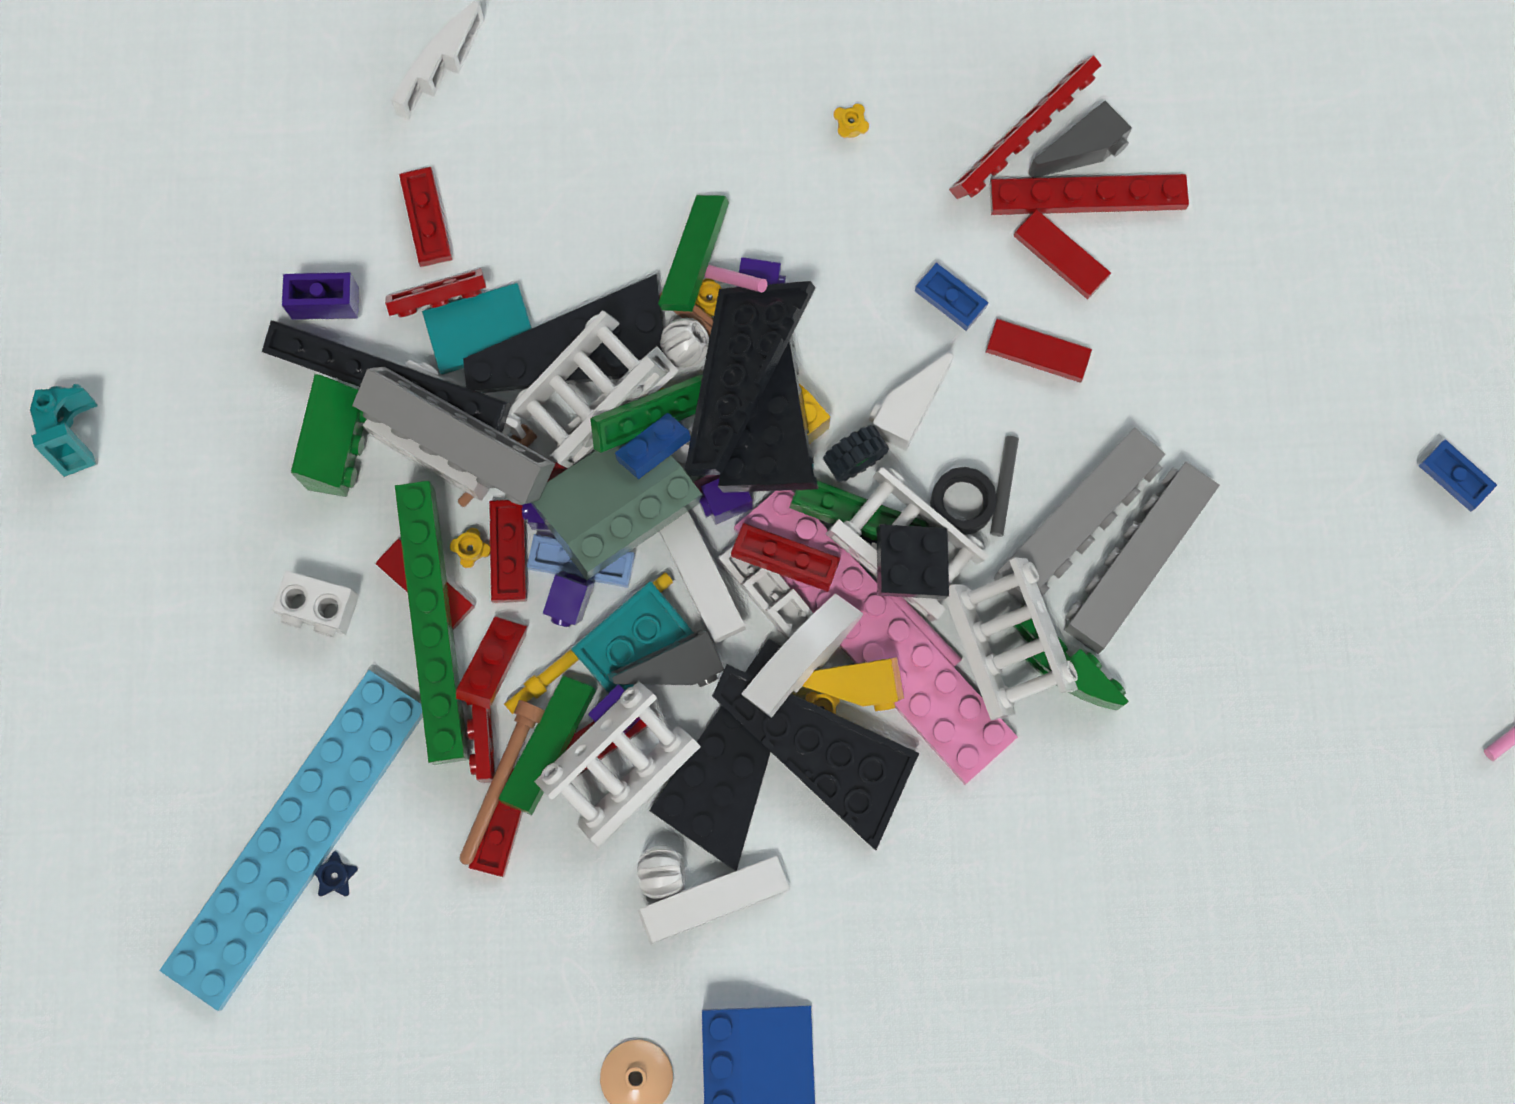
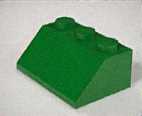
(329, 439)

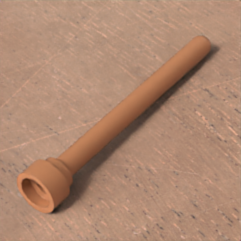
(526, 718)

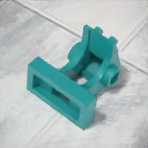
(55, 438)

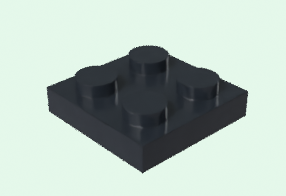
(912, 561)

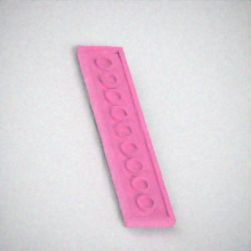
(935, 694)

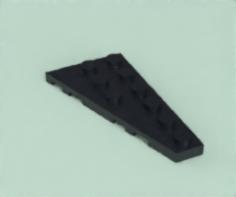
(742, 353)
(526, 356)
(775, 443)
(837, 759)
(719, 784)

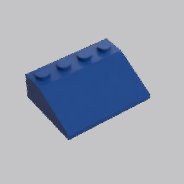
(758, 1055)

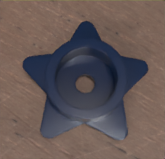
(343, 871)

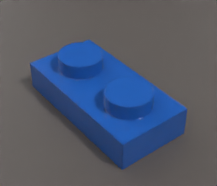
(951, 296)
(653, 446)
(1458, 475)

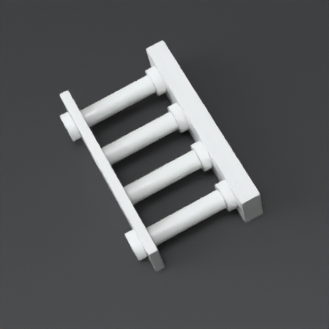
(640, 380)
(438, 464)
(848, 534)
(987, 665)
(638, 785)

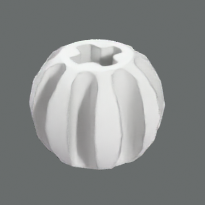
(685, 342)
(661, 872)

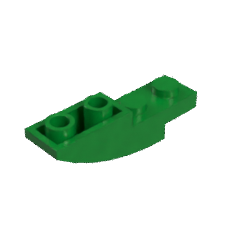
(1091, 681)

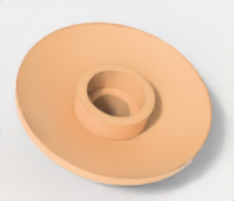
(640, 1057)

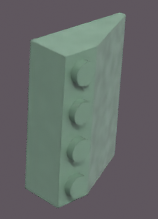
(605, 511)

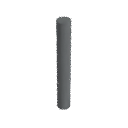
(1004, 486)

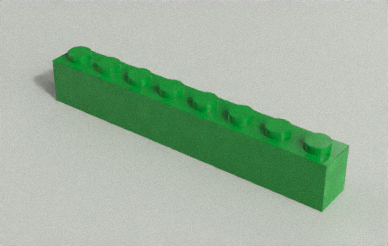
(431, 623)

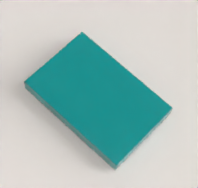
(474, 325)
(629, 633)

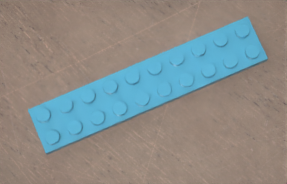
(293, 841)

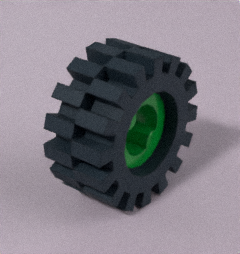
(855, 453)

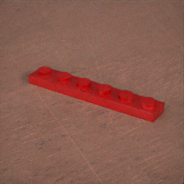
(1017, 137)
(1089, 194)

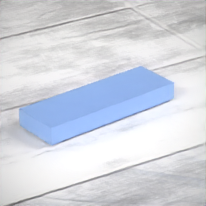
(550, 557)

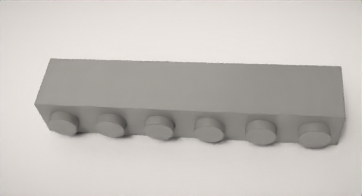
(453, 435)
(1086, 509)
(1141, 557)

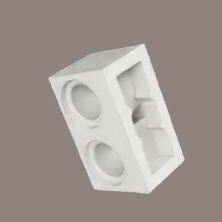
(317, 597)

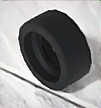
(979, 480)

